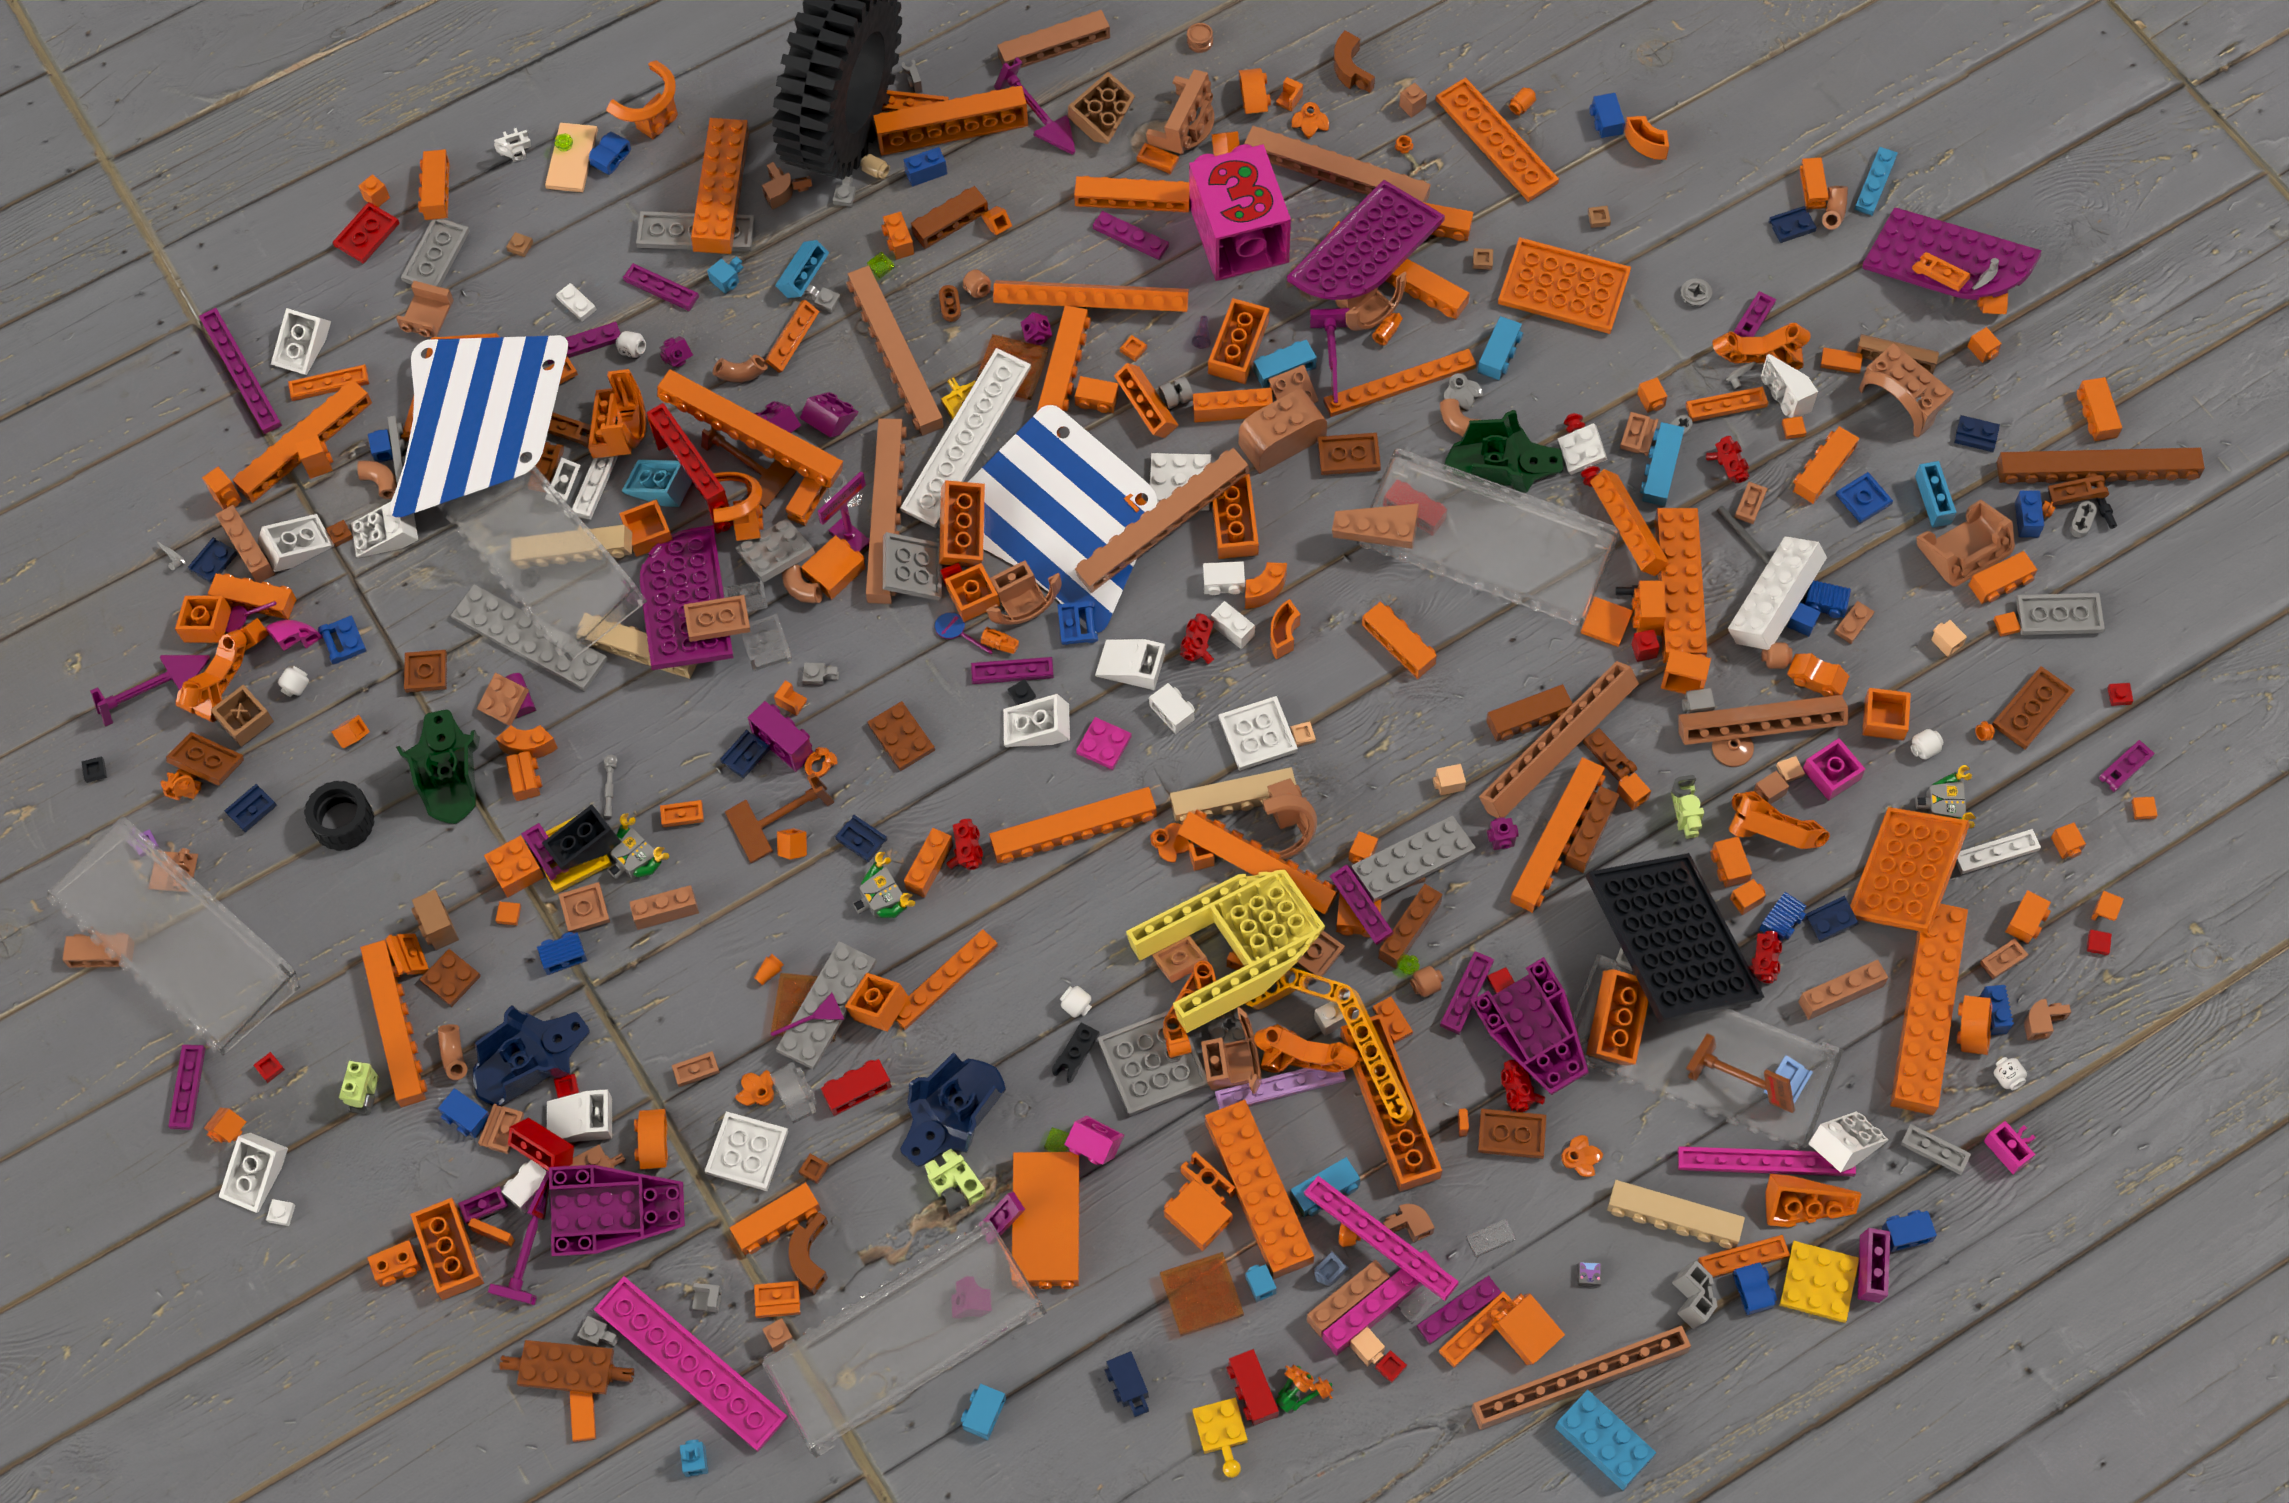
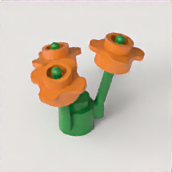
(1303, 1382)

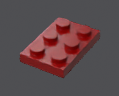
(366, 232)

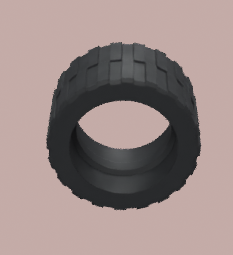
(330, 795)

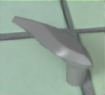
(1988, 275)
(1733, 377)
(176, 558)

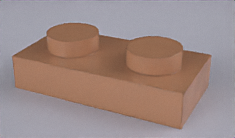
(1751, 502)
(1854, 622)
(2004, 959)
(695, 1069)

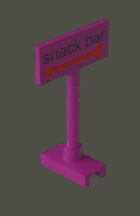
(843, 528)

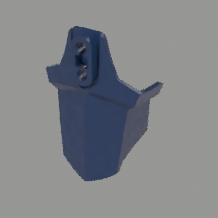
(524, 1054)
(950, 1107)

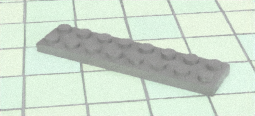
(517, 633)

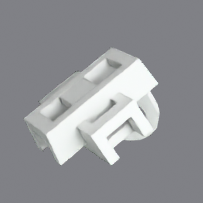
(504, 147)

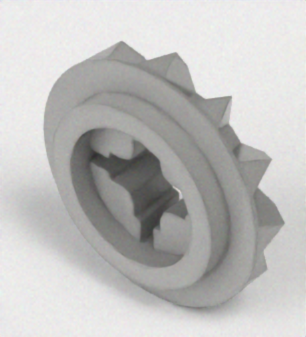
(1689, 288)

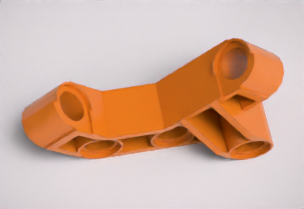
(1782, 343)
(205, 690)
(1758, 816)
(1177, 1039)
(1288, 1048)

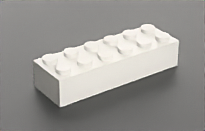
(1777, 593)

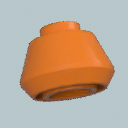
(1347, 1237)

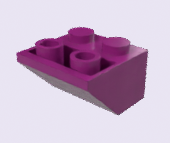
(828, 414)
(780, 415)

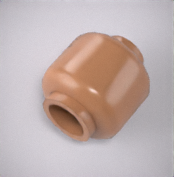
(977, 283)
(1777, 656)
(1426, 981)

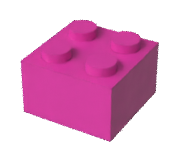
(1833, 769)
(1094, 1140)

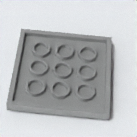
(1143, 1066)

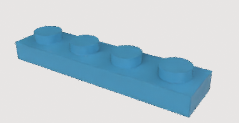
(1876, 181)

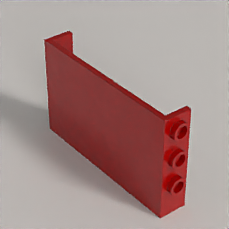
(669, 433)

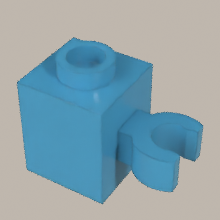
(725, 275)
(693, 1458)

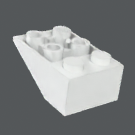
(1789, 387)
(382, 532)
(1132, 662)
(581, 1116)
(1847, 1140)

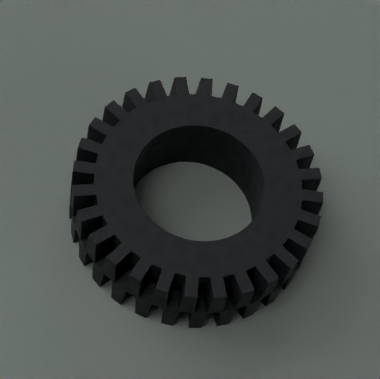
(835, 83)

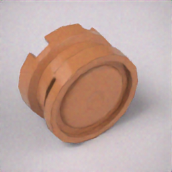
(1200, 37)

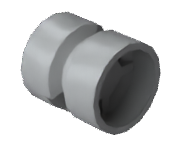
(1169, 391)

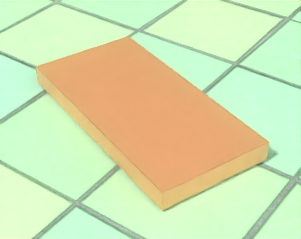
(570, 168)

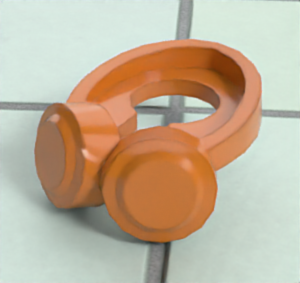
(830, 760)

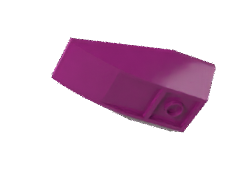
(1536, 1027)
(609, 1207)

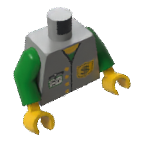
(1947, 797)
(634, 854)
(881, 892)

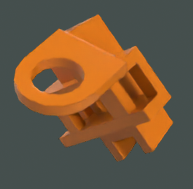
(181, 784)

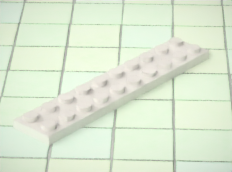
(966, 434)

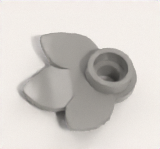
(1463, 393)

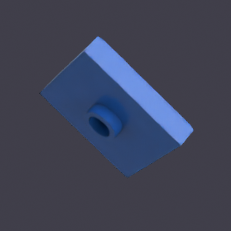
(1864, 497)

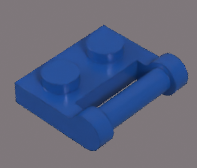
(1070, 622)
(348, 636)

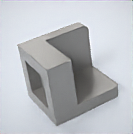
(707, 1297)

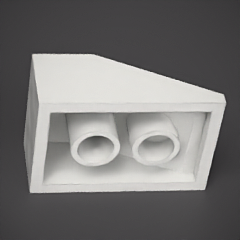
(299, 341)
(294, 541)
(1037, 722)
(252, 1171)

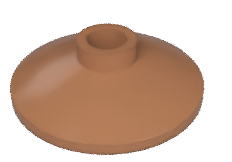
(1733, 756)

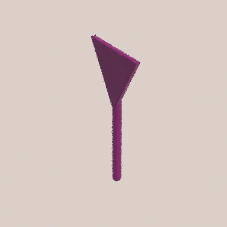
(827, 1011)

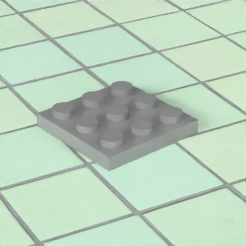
(775, 550)
(911, 566)

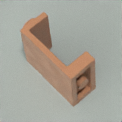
(426, 310)

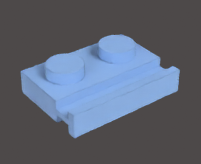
(1796, 1073)

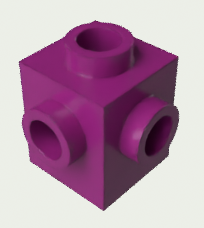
(1036, 329)
(675, 351)
(1502, 833)

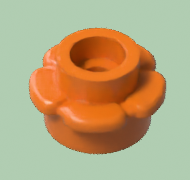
(1404, 140)
(2047, 509)
(1984, 731)

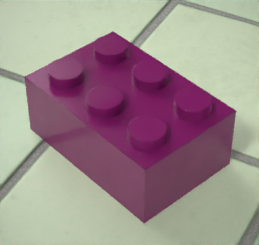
(781, 735)

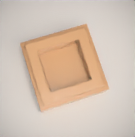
(1303, 734)
(1790, 769)

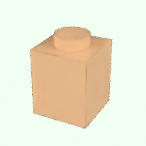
(1948, 638)
(1449, 779)
(1367, 1347)

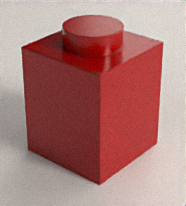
(1645, 645)

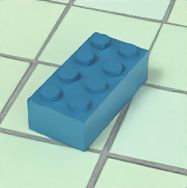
(1605, 1440)

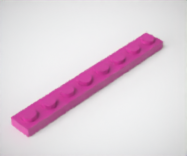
(1757, 1161)
(1381, 1238)

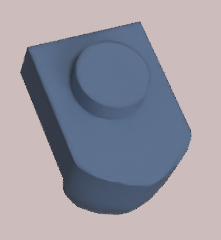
(1330, 1269)

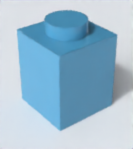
(1260, 1282)

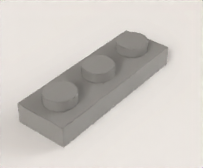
(1935, 1149)

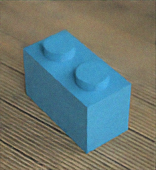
(983, 1411)

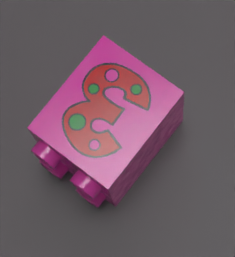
(1239, 211)

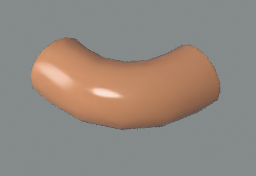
(1836, 207)
(740, 371)
(1453, 416)
(380, 474)
(799, 588)
(452, 1051)

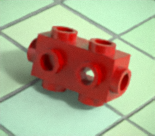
(1729, 455)
(1195, 642)
(967, 849)
(1766, 962)
(1519, 1090)

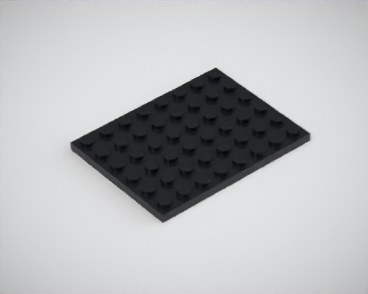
(1674, 937)

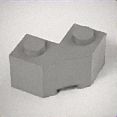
(1696, 1285)

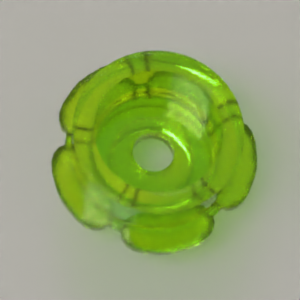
(565, 145)
(1409, 969)

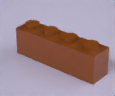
(949, 217)
(1528, 713)
(1591, 829)
(1410, 926)

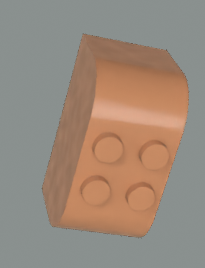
(1281, 430)

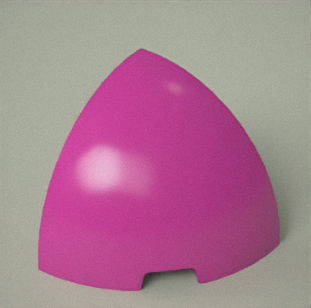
(291, 631)

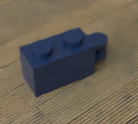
(1128, 1383)

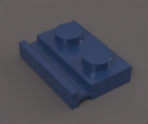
(1792, 224)
(1977, 433)
(212, 560)
(745, 754)
(250, 808)
(861, 838)
(1832, 918)

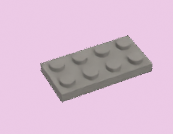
(435, 252)
(2060, 614)

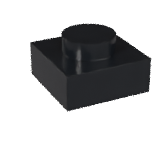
(1021, 692)
(94, 769)

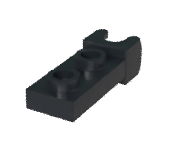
(1076, 1051)

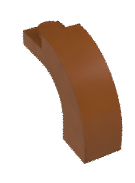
(1345, 69)
(805, 1270)

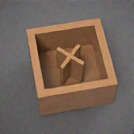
(242, 715)
(434, 920)

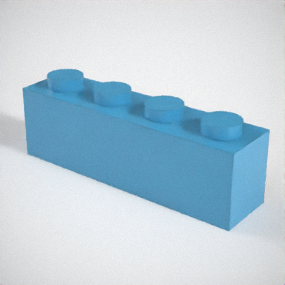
(1663, 463)

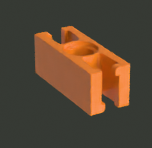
(1814, 183)
(805, 501)
(1208, 1171)

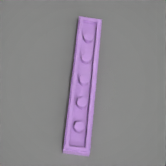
(1279, 1087)

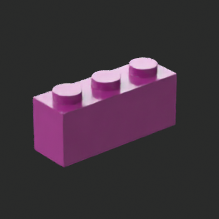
(1873, 1265)

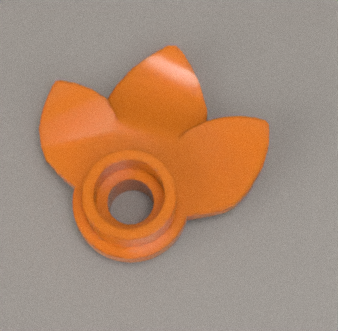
(1310, 121)
(1173, 842)
(754, 1087)
(1584, 1156)

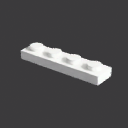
(593, 486)
(1997, 851)

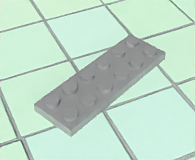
(674, 231)
(1412, 858)
(841, 977)

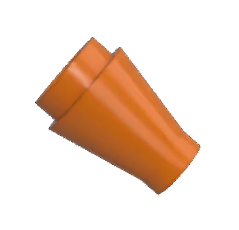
(770, 967)

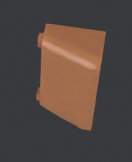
(1970, 546)

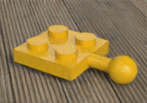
(1220, 1429)

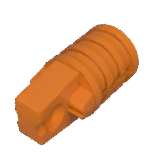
(1387, 329)
(999, 640)

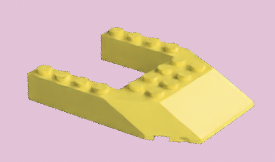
(1261, 920)

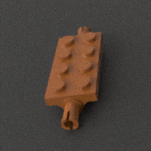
(566, 1367)

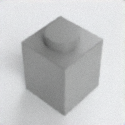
(1698, 701)

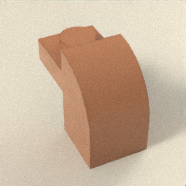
(779, 189)
(2040, 1017)
(1413, 1219)

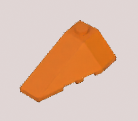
(1802, 1200)

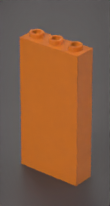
(1048, 1229)

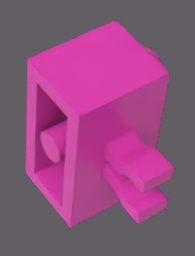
(2010, 1147)

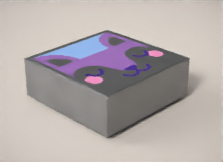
(1589, 1273)

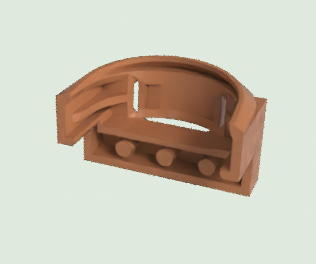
(1193, 94)
(1907, 382)

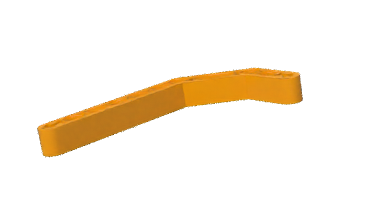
(1356, 1027)

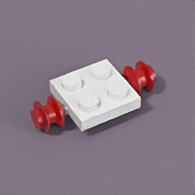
(1582, 448)

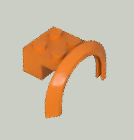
(657, 112)
(745, 513)

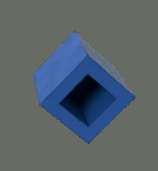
(380, 445)
(1803, 619)

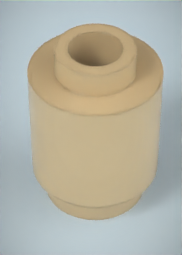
(875, 166)

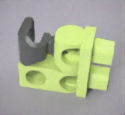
(1687, 806)
(359, 1081)
(953, 1174)

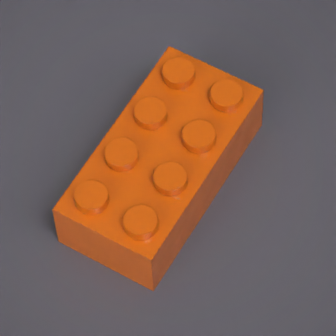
(1238, 341)
(1236, 521)
(961, 523)
(1618, 1019)
(447, 1248)

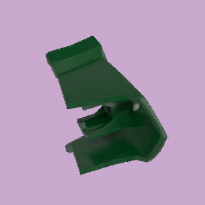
(1503, 453)
(444, 769)

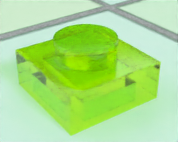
(880, 265)
(1056, 1141)

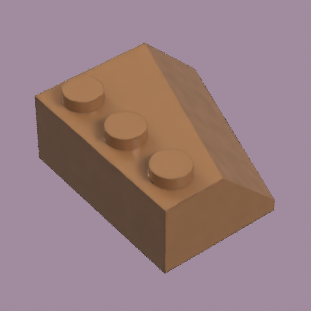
(1101, 108)

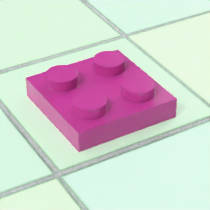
(1104, 743)

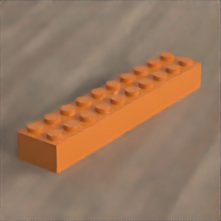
(1929, 1012)

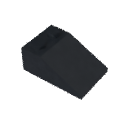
(581, 839)

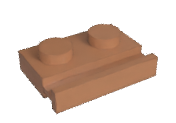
(1638, 433)
(496, 1129)

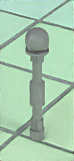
(610, 764)

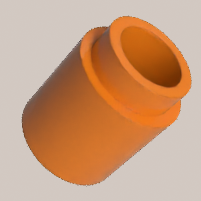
(1522, 101)

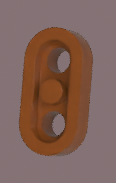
(949, 304)

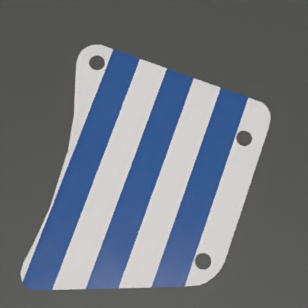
(476, 415)
(1058, 504)

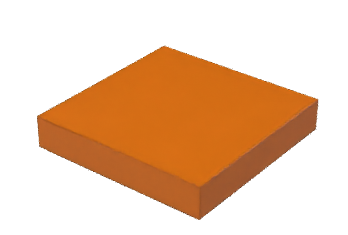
(1606, 621)

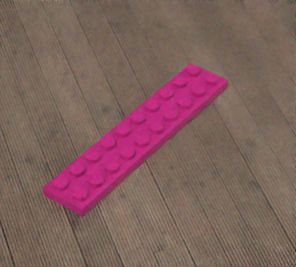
(691, 1364)

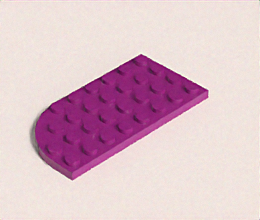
(1911, 234)
(1367, 245)
(675, 576)

